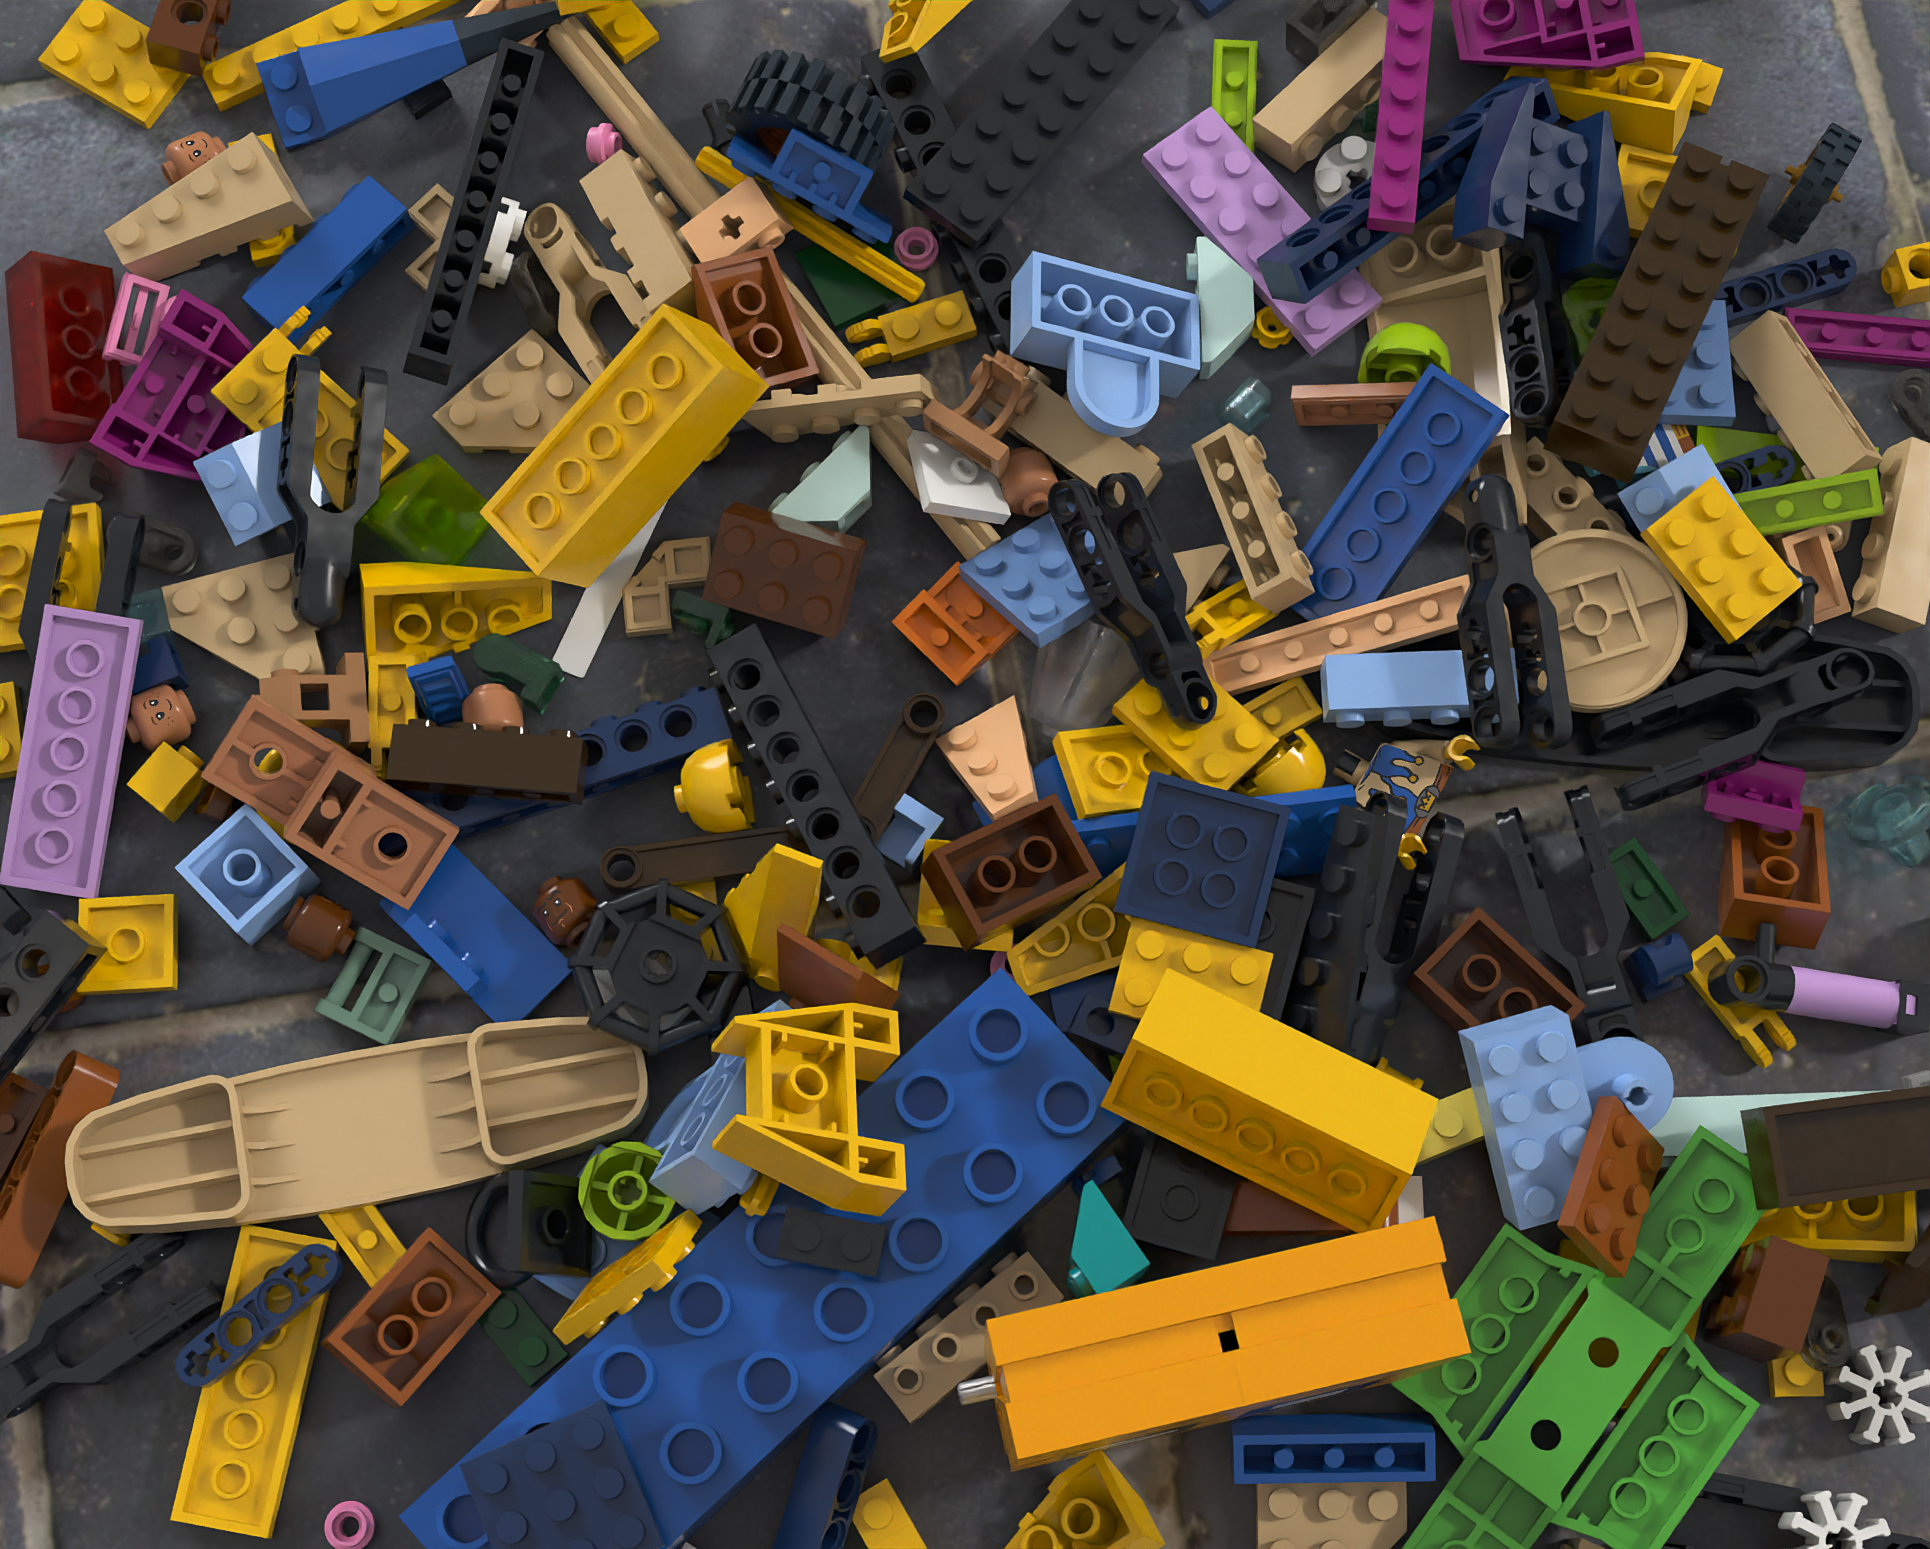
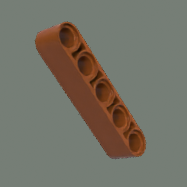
(38, 1176)
(1266, 1213)

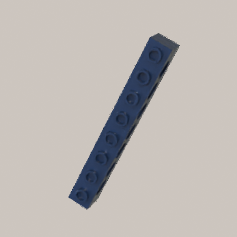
(1338, 236)
(614, 770)

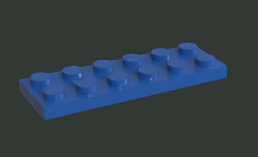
(1398, 493)
(1302, 849)

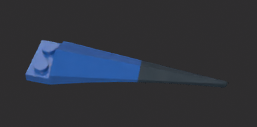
(348, 80)

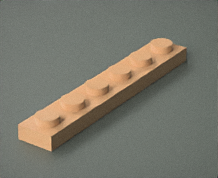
(1359, 630)

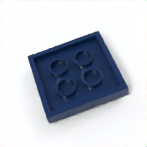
(1202, 859)
(563, 1488)

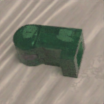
(511, 662)

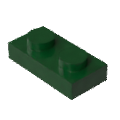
(1646, 892)
(522, 1336)

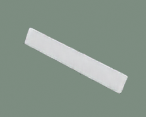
(599, 605)

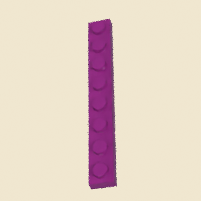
(1400, 116)

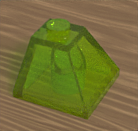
(428, 513)

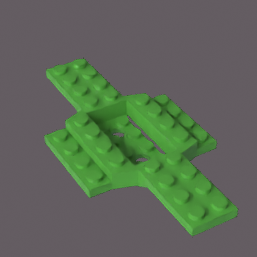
(1668, 1433)

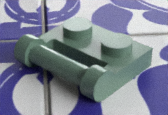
(386, 995)

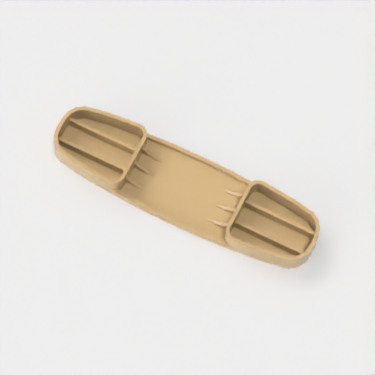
(355, 1127)

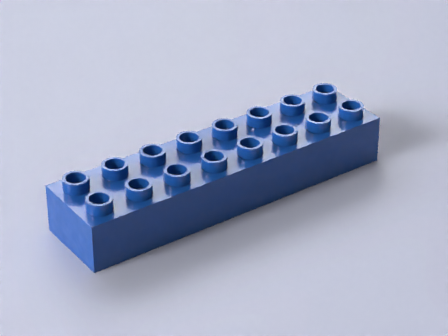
(751, 1345)

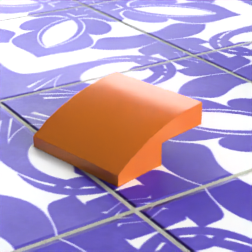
(954, 626)

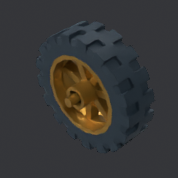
(1814, 183)

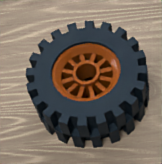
(814, 99)

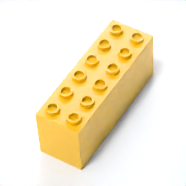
(623, 448)
(1271, 1103)

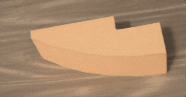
(1812, 556)

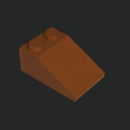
(755, 315)
(1775, 881)
(823, 978)
(411, 1318)

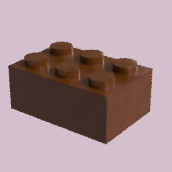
(783, 569)
(1010, 872)
(1486, 977)
(1766, 1300)

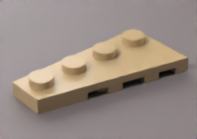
(839, 405)

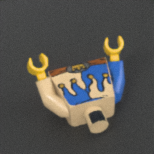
(1411, 771)

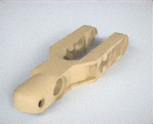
(581, 283)

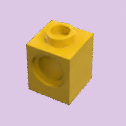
(1899, 281)
(169, 780)

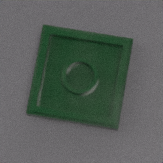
(844, 290)

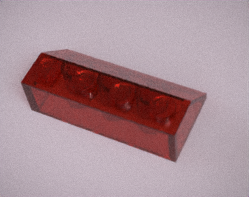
(57, 343)

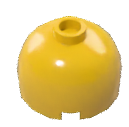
(1287, 769)
(716, 790)

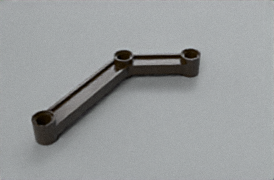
(738, 852)

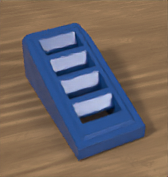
(439, 689)

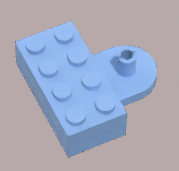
(1110, 334)
(1540, 1098)
(685, 1131)

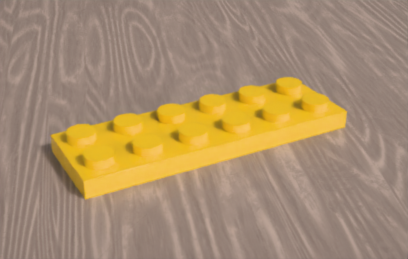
(253, 1413)

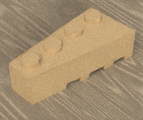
(210, 212)
(645, 231)

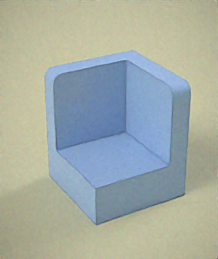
(907, 833)

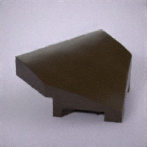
(1903, 1285)

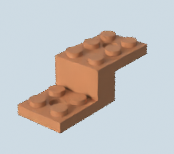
(330, 802)

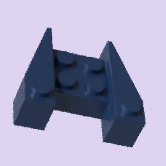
(1548, 179)

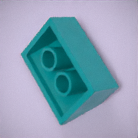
(1101, 1249)

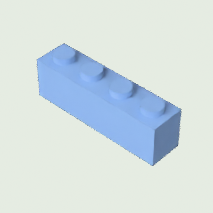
(1398, 687)

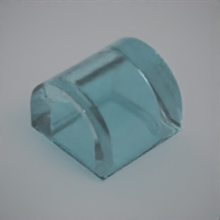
(1246, 406)

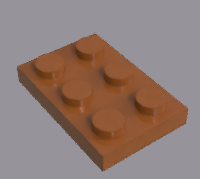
(1611, 1187)

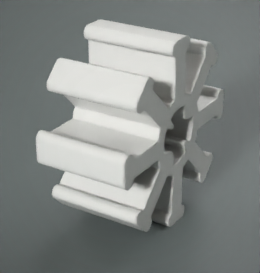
(1887, 1415)
(1833, 1522)

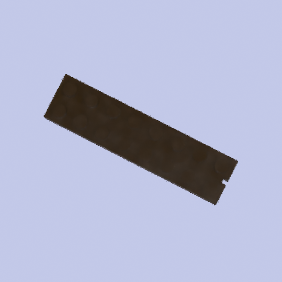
(1655, 313)
(1839, 1148)

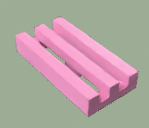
(145, 285)

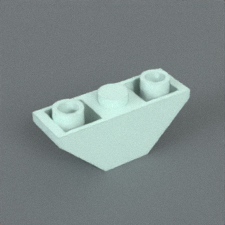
(1224, 304)
(835, 490)

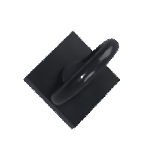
(543, 1231)

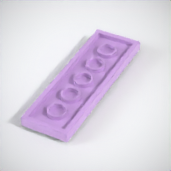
(1247, 215)
(71, 751)

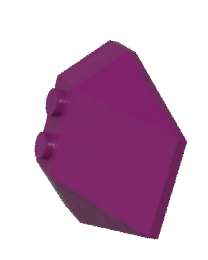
(1548, 33)
(167, 406)

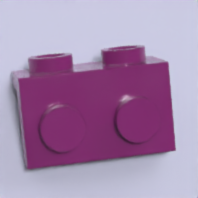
(1759, 794)

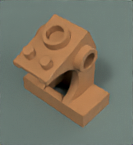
(1003, 382)
(345, 696)

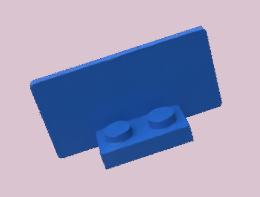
(818, 175)
(481, 940)

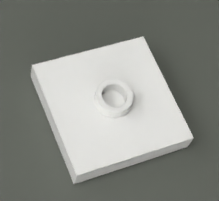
(953, 483)

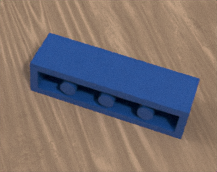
(329, 258)
(1332, 1448)

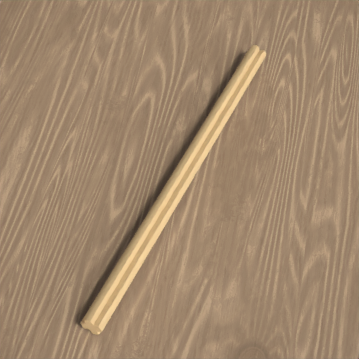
(696, 193)

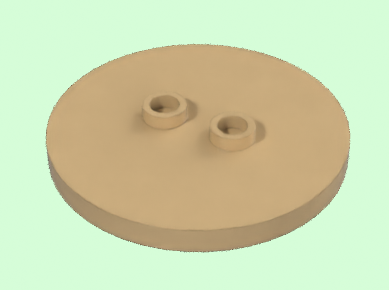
(1615, 616)

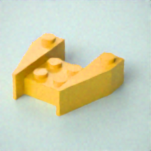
(805, 1104)

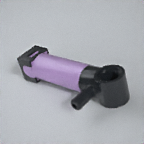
(1891, 1007)

